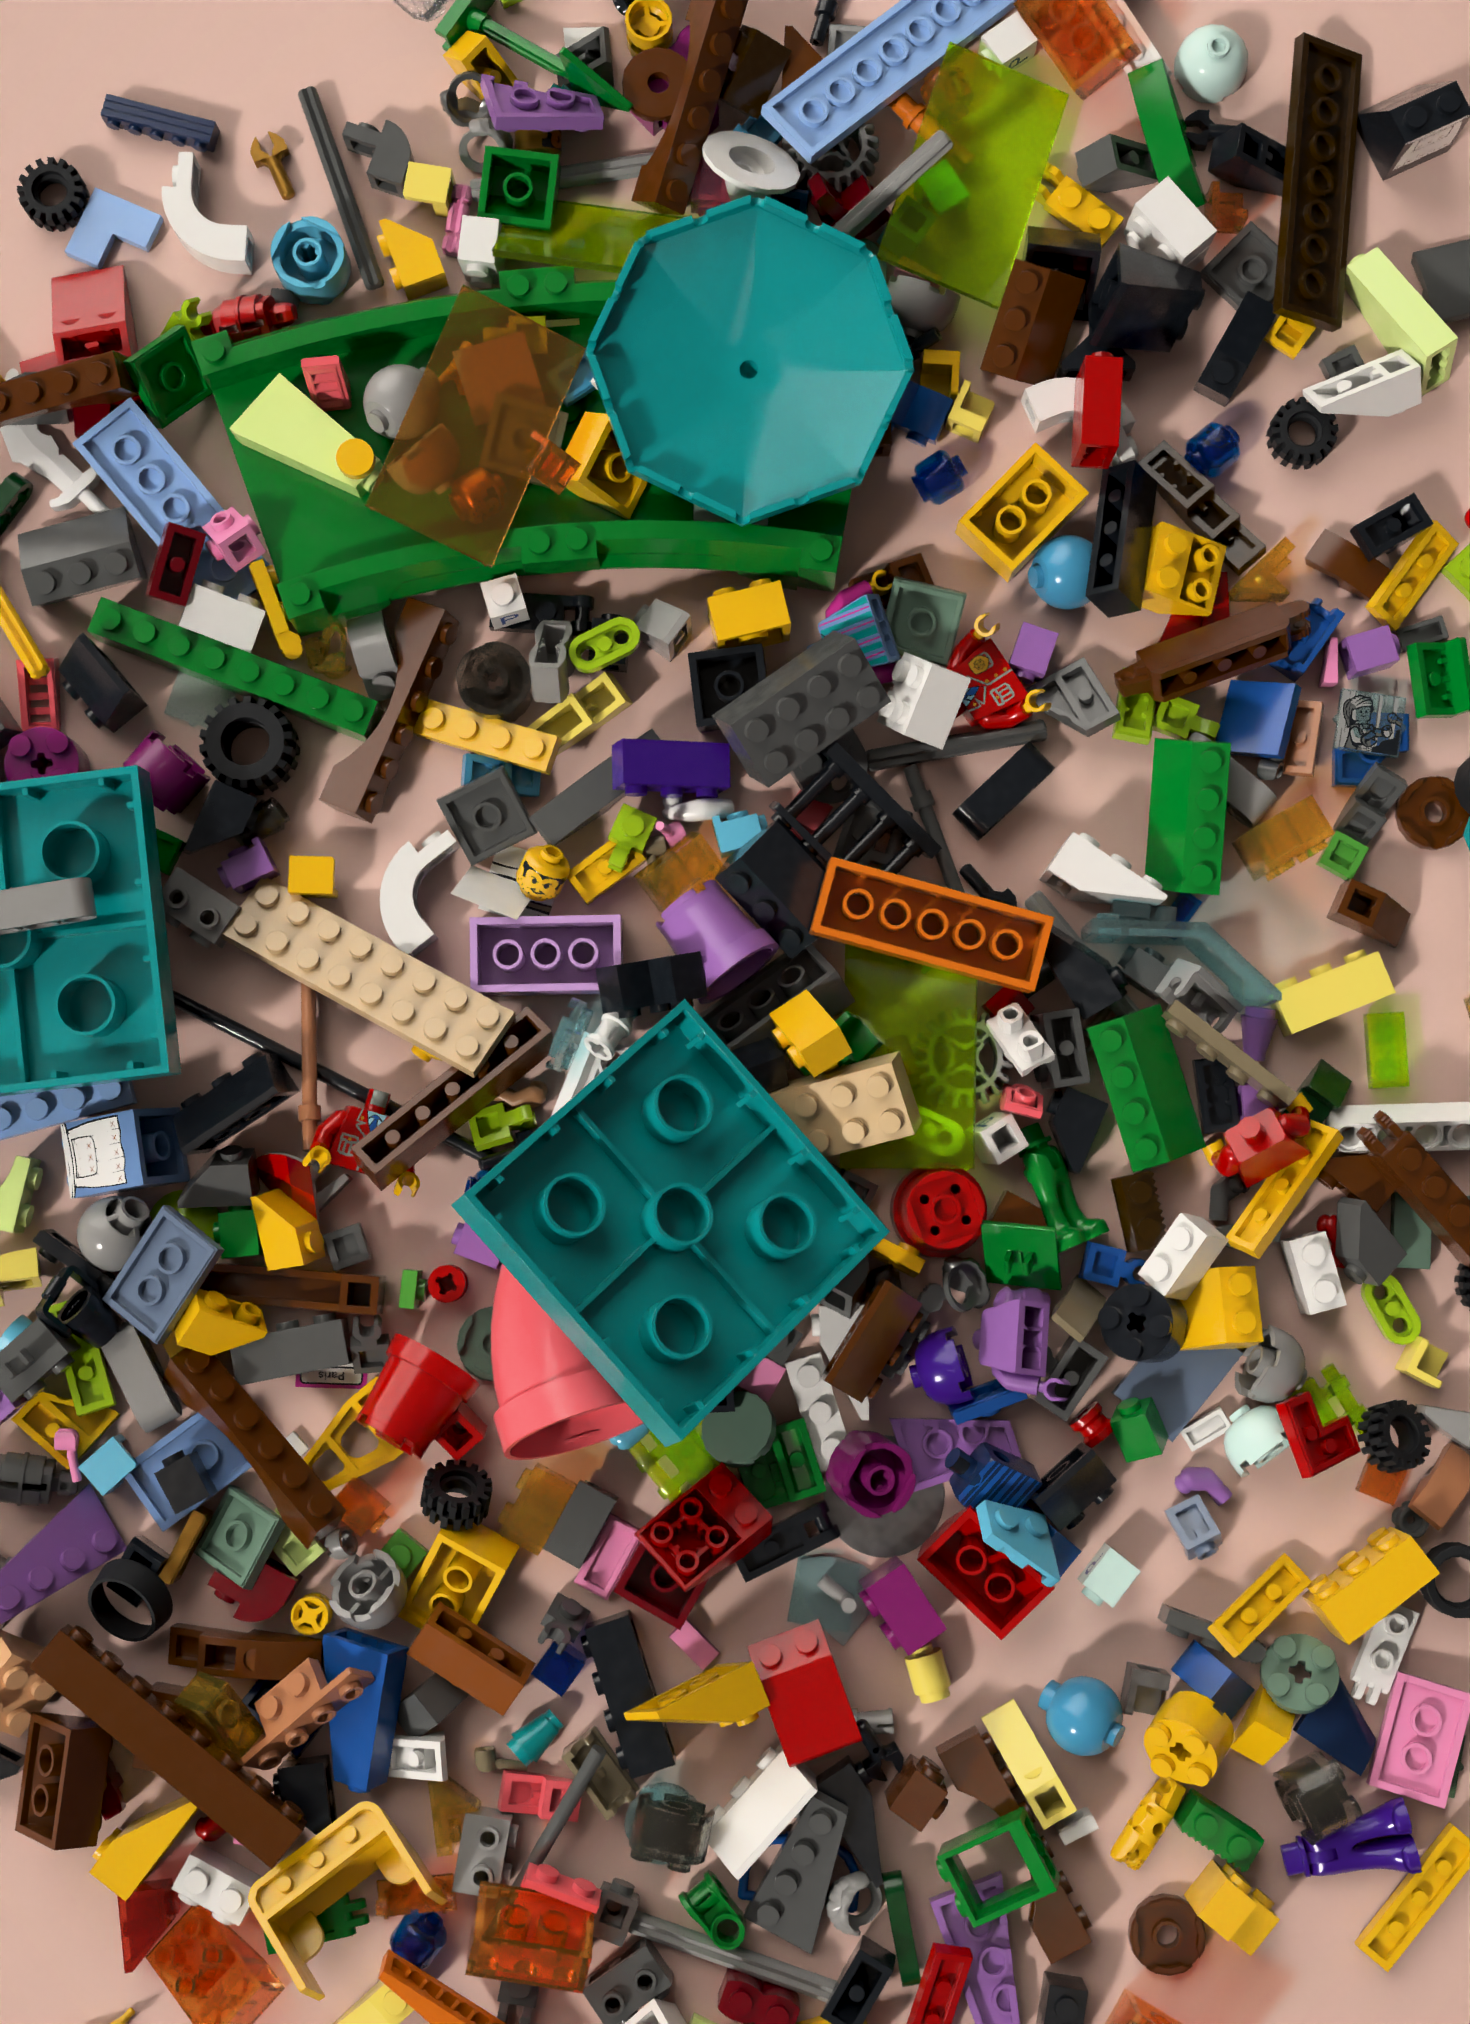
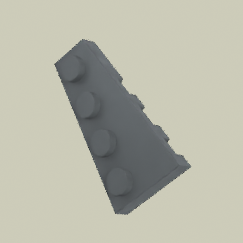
(798, 1879)

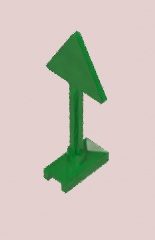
(473, 16)

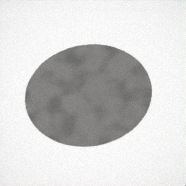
(893, 1532)

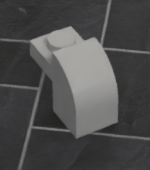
(373, 654)

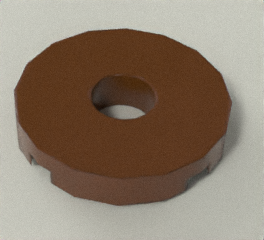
(646, 67)
(1412, 818)
(1156, 1913)

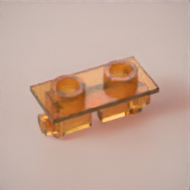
(401, 1899)

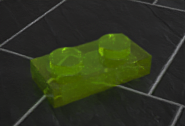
(1386, 1050)

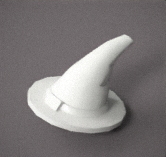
(750, 164)

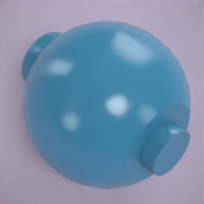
(1062, 571)
(1082, 1715)

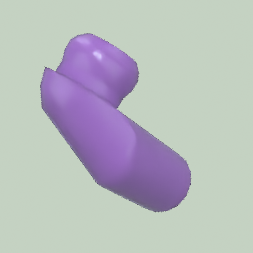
(1202, 1480)

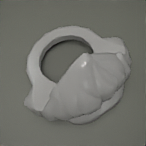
(482, 127)
(840, 1897)

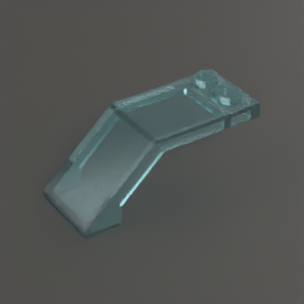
(1242, 978)

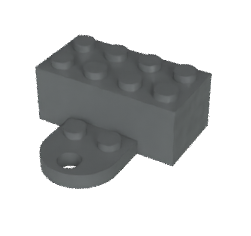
(801, 711)

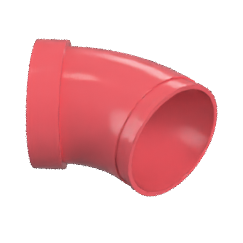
(544, 1384)

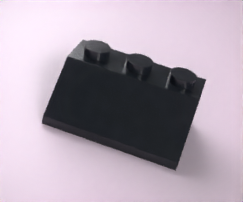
(776, 885)
(233, 1103)

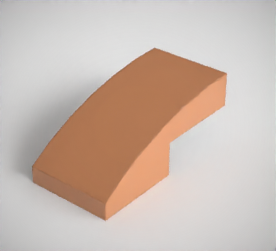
(1443, 1488)

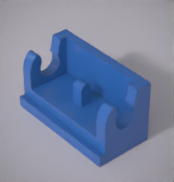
(1305, 650)

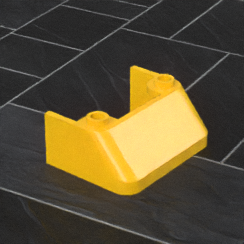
(322, 1873)

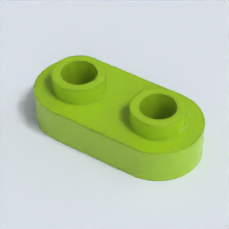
(603, 643)
(1390, 1307)

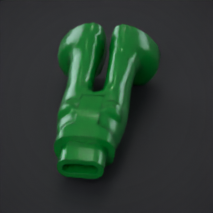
(1054, 1191)

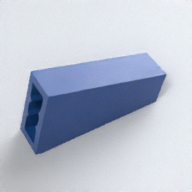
(367, 1725)

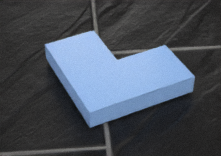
(109, 219)

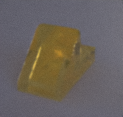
(1259, 583)
(446, 1800)

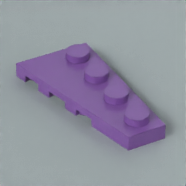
(62, 1552)
(990, 1979)

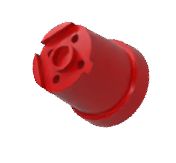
(944, 1209)
(414, 1396)

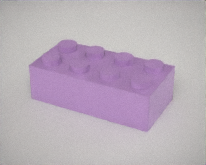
(542, 953)

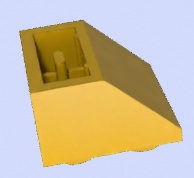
(1181, 572)

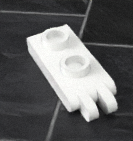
(1382, 1654)

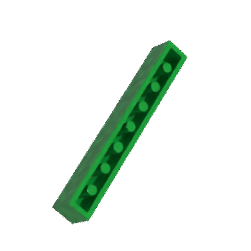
(235, 669)

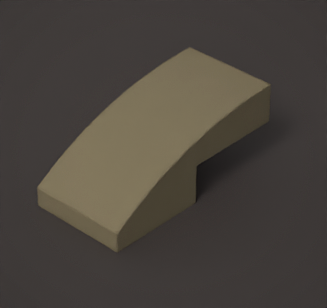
(1078, 1308)

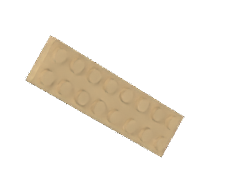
(369, 976)

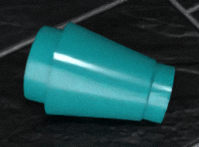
(535, 1737)

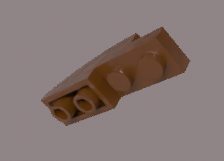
(240, 1654)

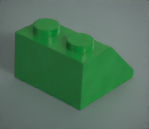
(519, 187)

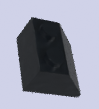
(1069, 253)
(100, 684)
(1073, 1487)

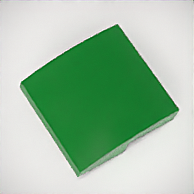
(787, 1469)

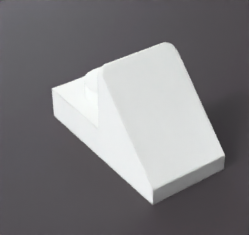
(419, 1757)

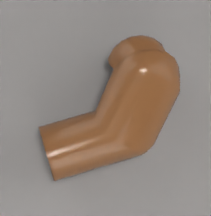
(533, 1095)

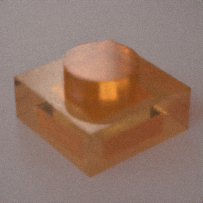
(1380, 1484)

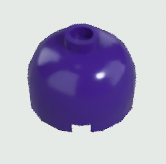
(942, 1368)

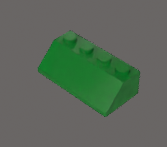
(1188, 814)
(1146, 1087)

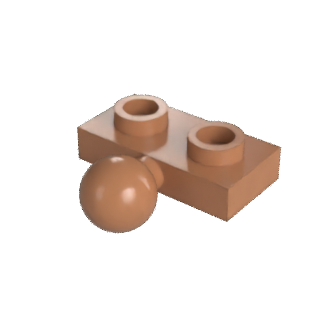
(1304, 740)

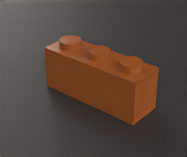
(471, 1658)

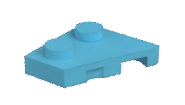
(1020, 1536)

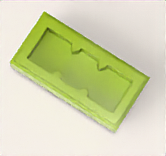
(1136, 718)

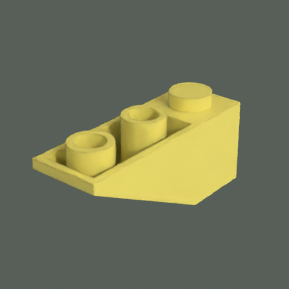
(1028, 1764)

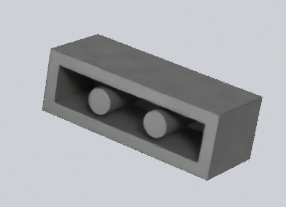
(294, 1350)

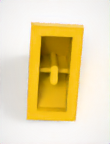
(1262, 1729)

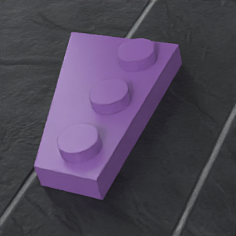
(527, 109)
(931, 1440)

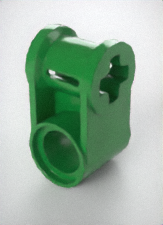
(713, 1909)

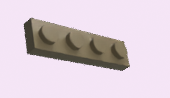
(1240, 1065)

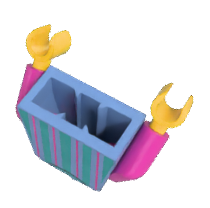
(862, 616)

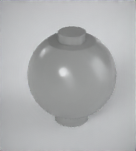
(389, 397)
(112, 1231)

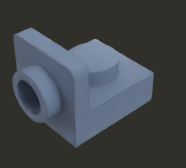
(1195, 1528)

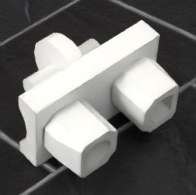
(1019, 1039)

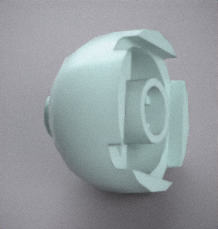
(1211, 63)
(1254, 1437)

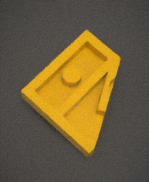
(48, 1412)

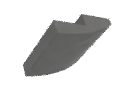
(1445, 279)

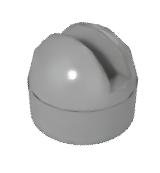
(341, 1543)

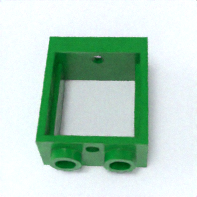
(1032, 1850)

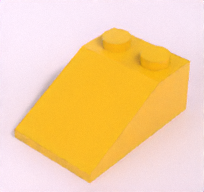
(459, 1572)
(717, 1695)
(132, 1854)

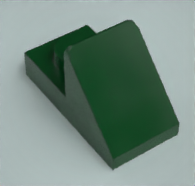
(1324, 1090)

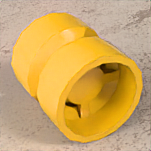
(648, 25)

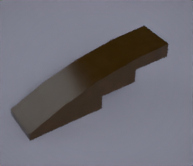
(1200, 507)

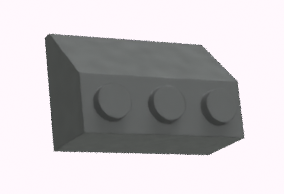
(80, 557)

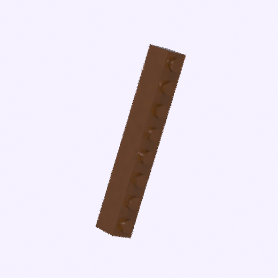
(170, 1744)

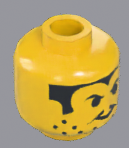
(542, 872)

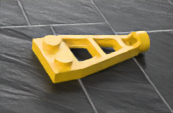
(332, 1438)

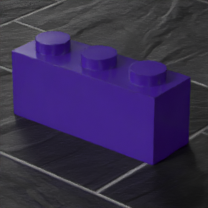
(670, 767)

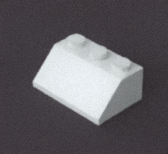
(760, 1810)

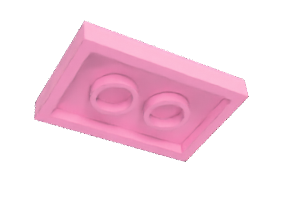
(1420, 1739)

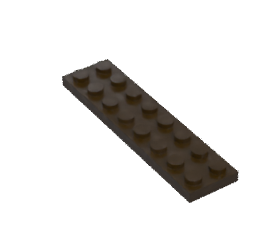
(1317, 183)

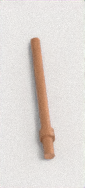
(309, 1112)

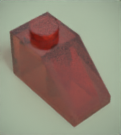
(145, 1919)

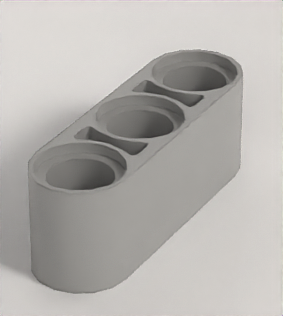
(1246, 795)
(46, 905)
(141, 1378)

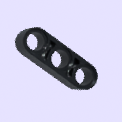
(1003, 791)

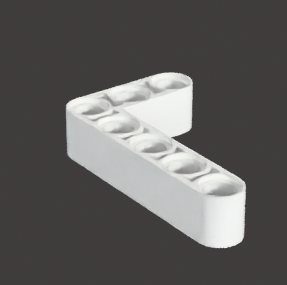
(1437, 1135)

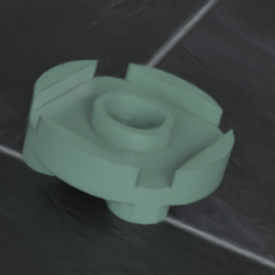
(1281, 1685)

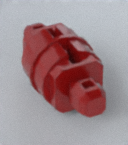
(250, 317)

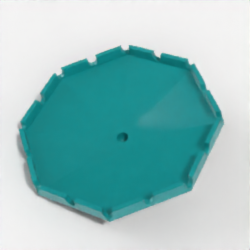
(749, 359)

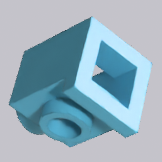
(737, 830)

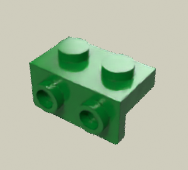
(1440, 678)

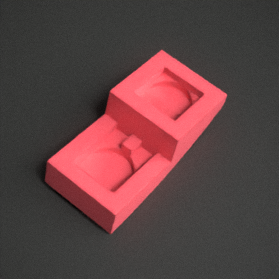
(533, 1794)

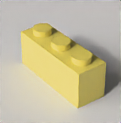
(1331, 991)

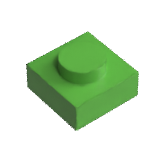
(1342, 856)
(412, 1289)
(405, 1551)

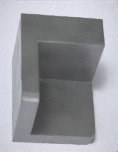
(1143, 1688)

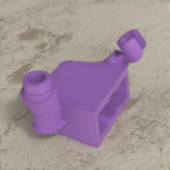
(1016, 1341)

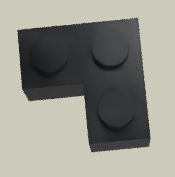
(651, 983)

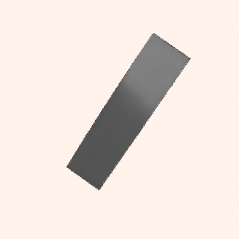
(580, 802)

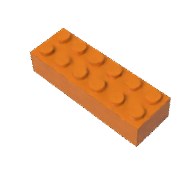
(931, 925)

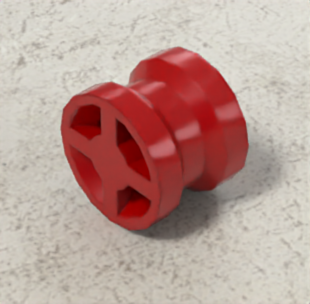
(457, 1280)
(1092, 1424)

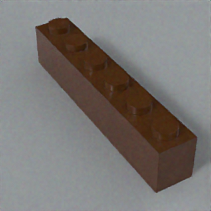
(450, 1102)

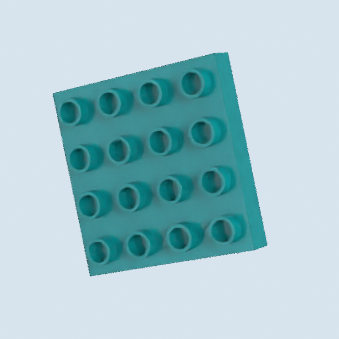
(95, 993)
(672, 1222)

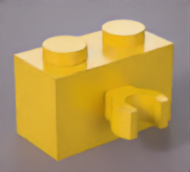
(810, 1034)

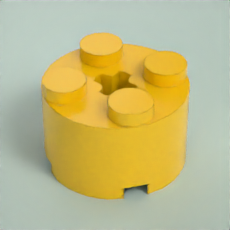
(1188, 1738)

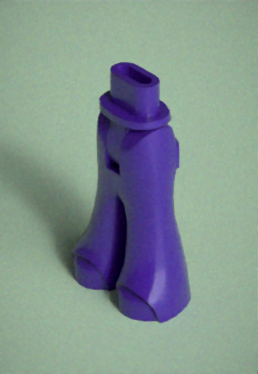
(1343, 1853)

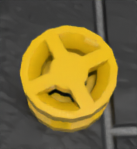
(305, 1618)

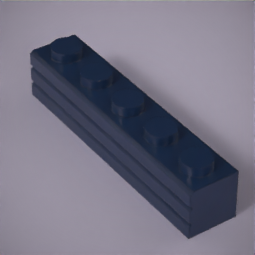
(160, 123)

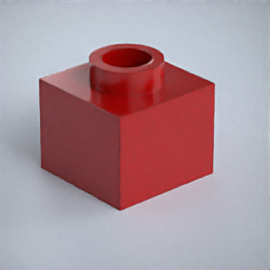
(460, 1441)

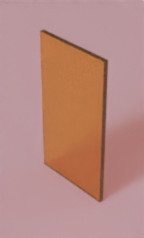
(469, 426)

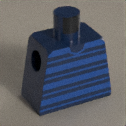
(991, 1476)

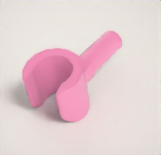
(672, 832)
(69, 1440)

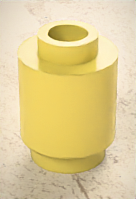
(928, 1673)

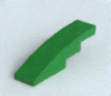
(1165, 129)

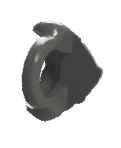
(463, 109)
(967, 1277)

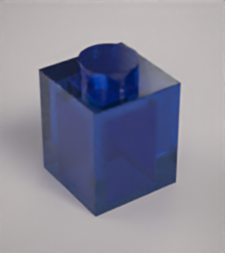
(559, 1670)

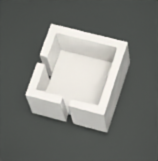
(1169, 226)
(923, 700)

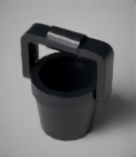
(83, 1313)

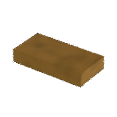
(186, 1545)

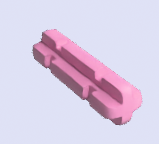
(460, 204)

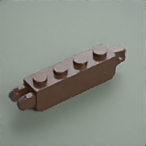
(1215, 651)
(1421, 1184)

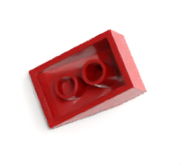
(804, 1693)

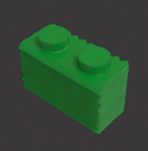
(1218, 1830)

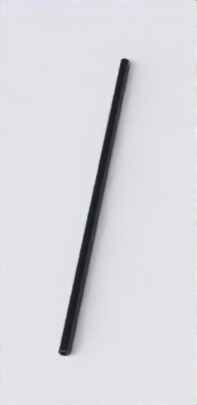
(295, 1060)

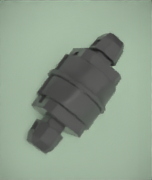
(32, 1479)

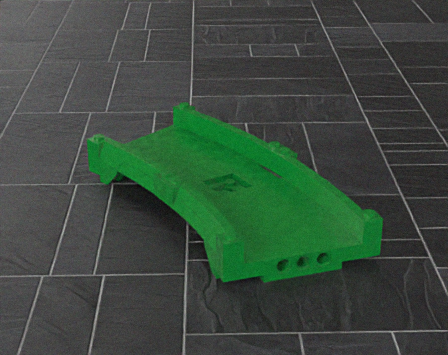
(352, 561)

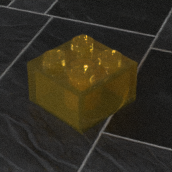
(1291, 834)

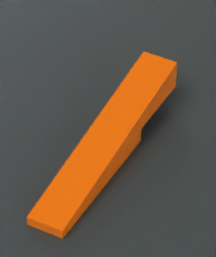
(428, 1995)

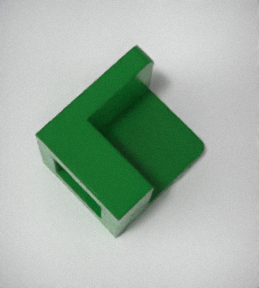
(859, 1037)

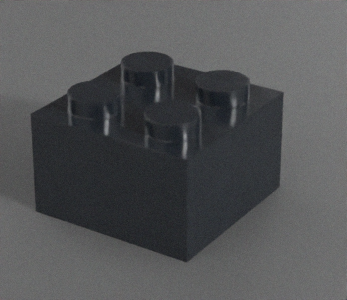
(722, 677)

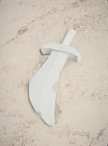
(43, 456)

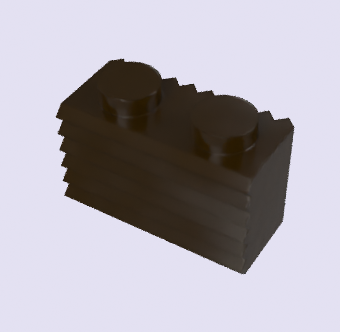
(1139, 1210)

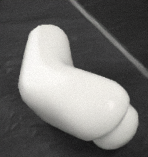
(696, 810)

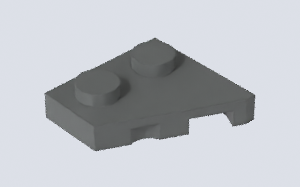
(1077, 699)

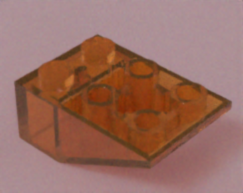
(213, 1971)

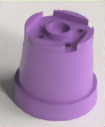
(727, 939)

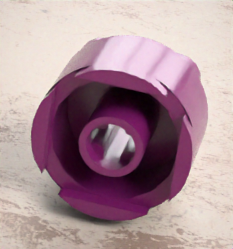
(36, 747)
(173, 773)
(871, 1473)

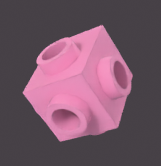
(233, 539)

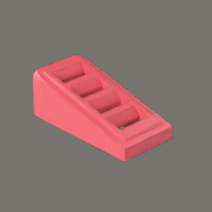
(327, 382)
(52, 695)

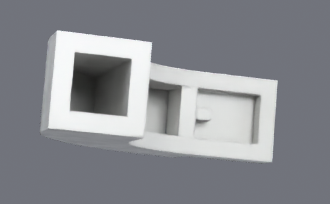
(213, 244)
(1053, 403)
(400, 891)

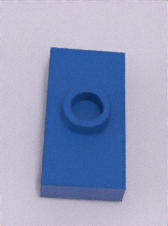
(988, 1401)

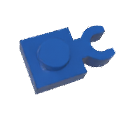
(1108, 1264)

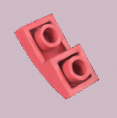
(1021, 1100)

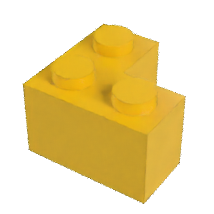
(1230, 1908)

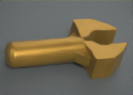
(274, 163)

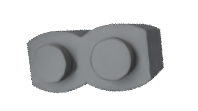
(551, 662)

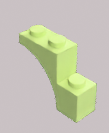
(17, 1194)

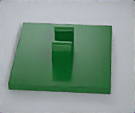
(1021, 1255)

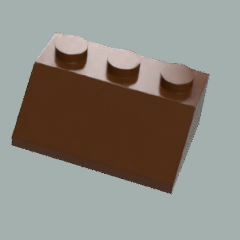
(1032, 323)
(873, 1341)
(63, 1781)

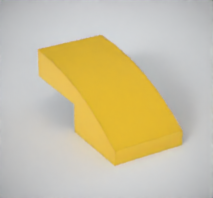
(1289, 336)

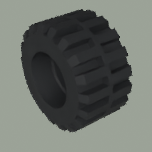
(231, 722)

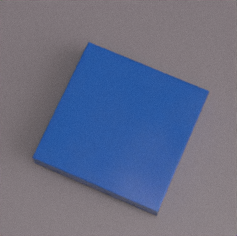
(1258, 717)

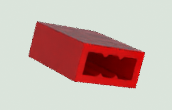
(1097, 411)

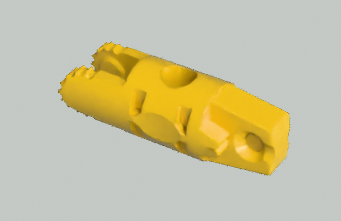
(1148, 1823)

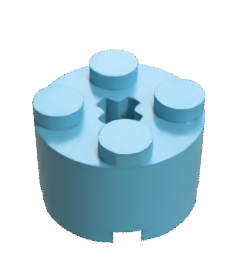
(326, 257)

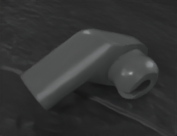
(1223, 1192)

